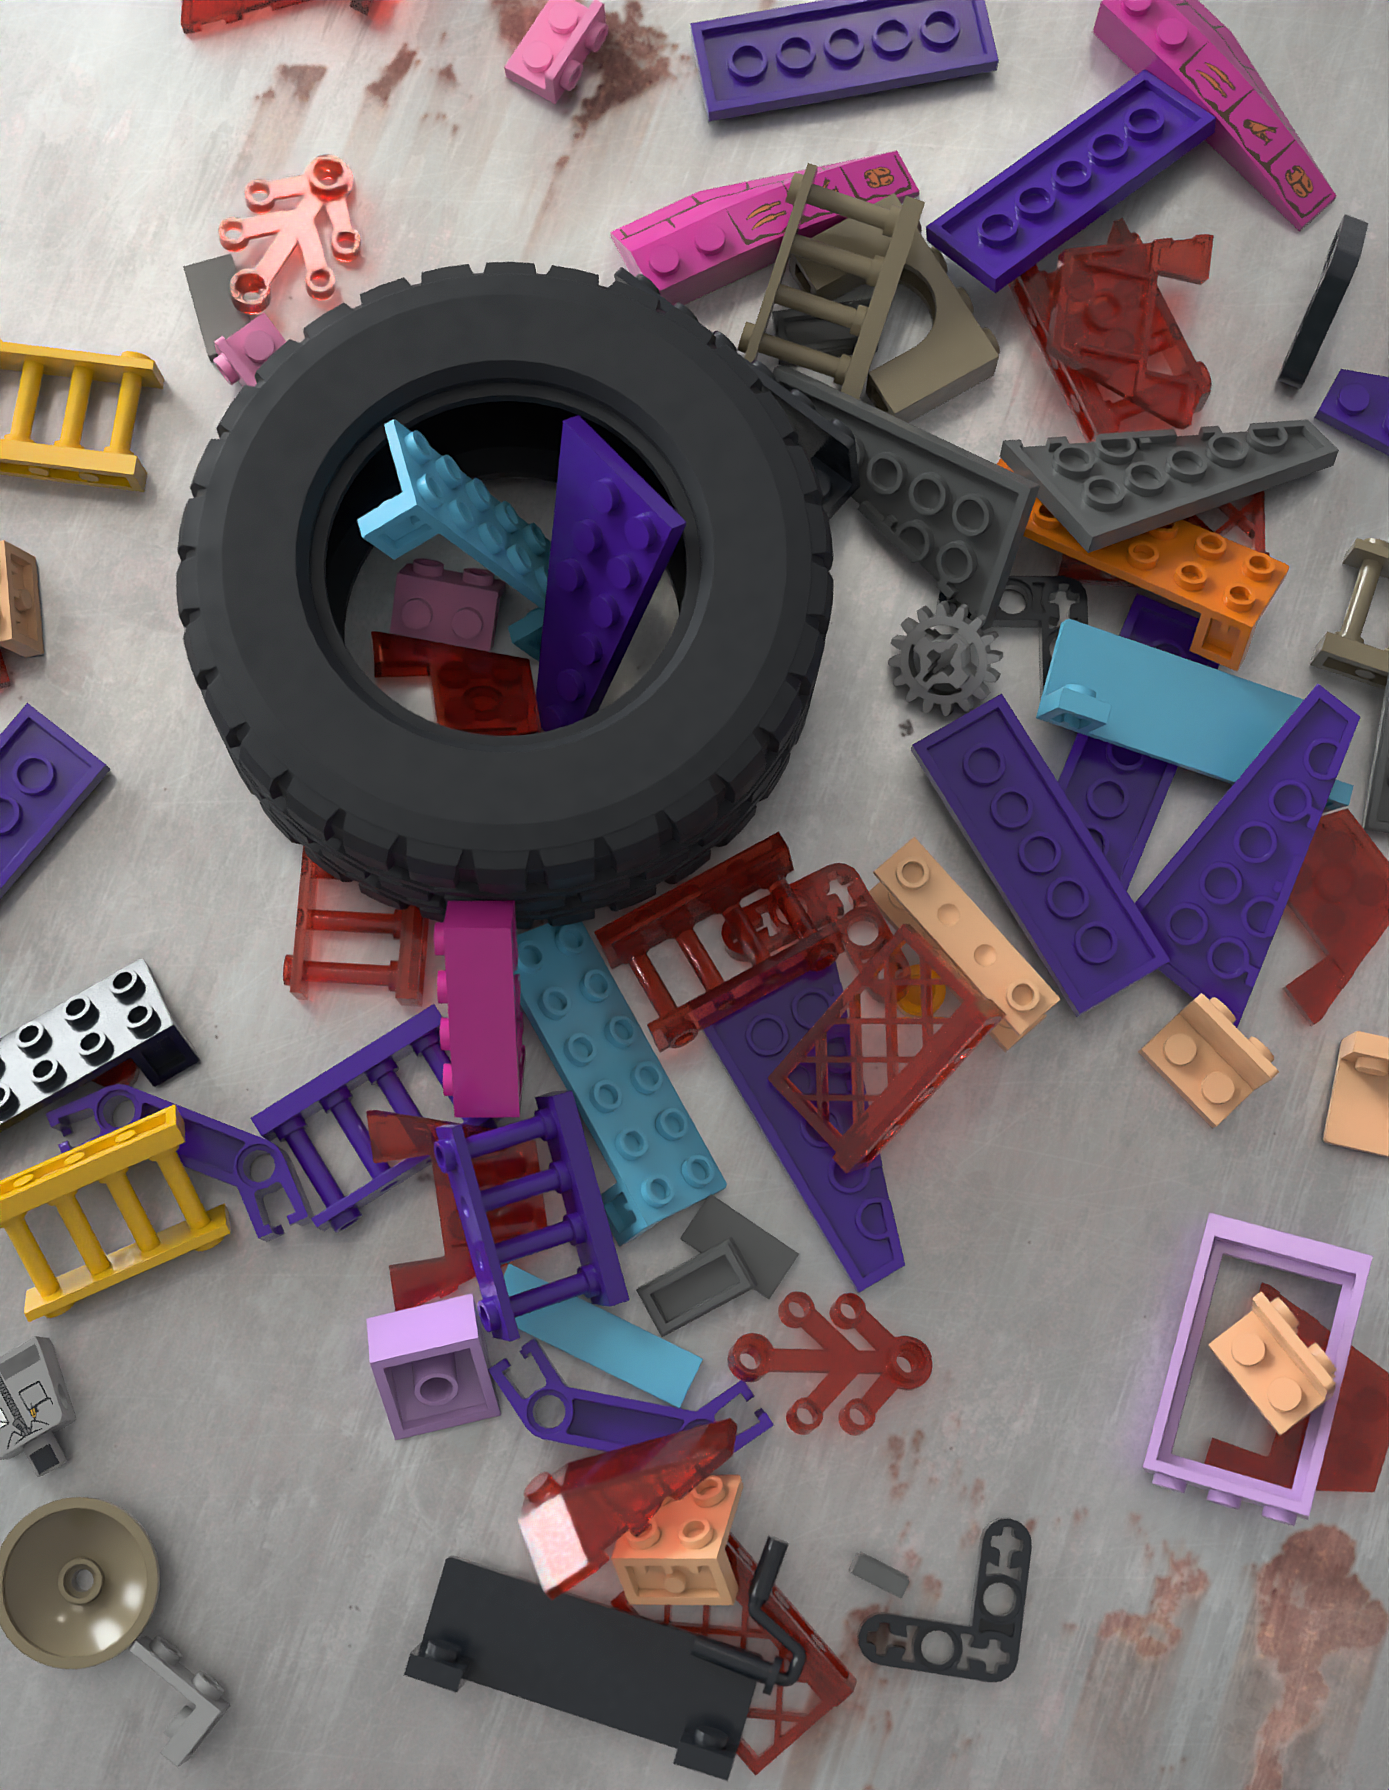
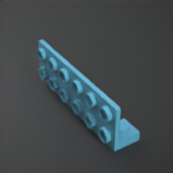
(448, 502)
(1163, 705)
(614, 1081)

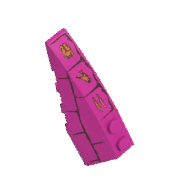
(1207, 65)
(740, 226)

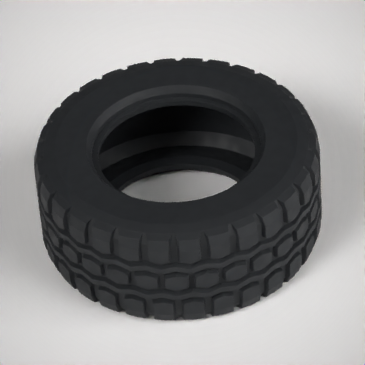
(488, 379)

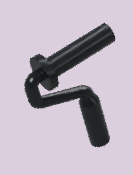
(758, 1595)

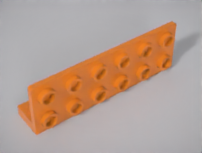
(1188, 567)

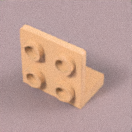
(19, 602)
(1209, 1059)
(1360, 1095)
(1275, 1365)
(683, 1549)

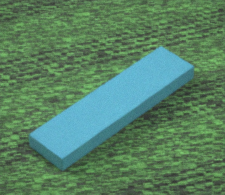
(608, 1342)

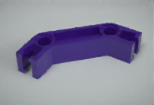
(208, 1148)
(608, 1420)

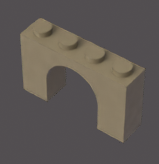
(953, 353)

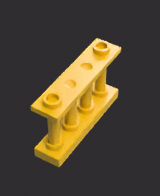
(67, 459)
(107, 1162)

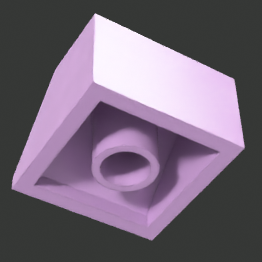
(432, 1366)

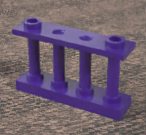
(333, 1094)
(583, 1225)

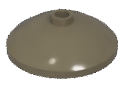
(39, 1591)

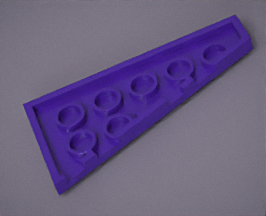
(1236, 871)

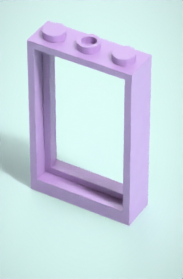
(1284, 1253)

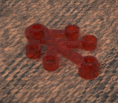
(293, 228)
(838, 1359)

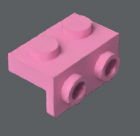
(446, 604)

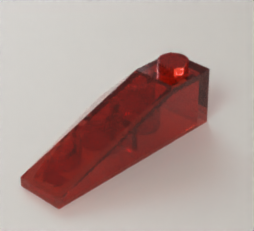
(597, 1499)

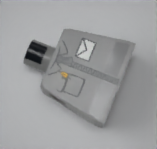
(33, 1405)

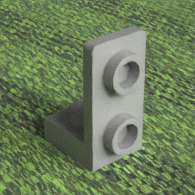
(189, 1726)

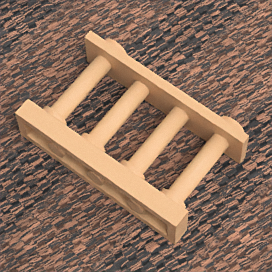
(924, 895)

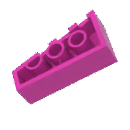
(483, 1008)

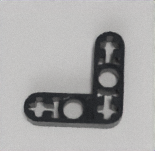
(1334, 281)
(1039, 611)
(982, 1624)

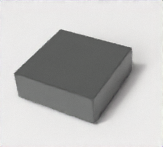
(879, 1574)

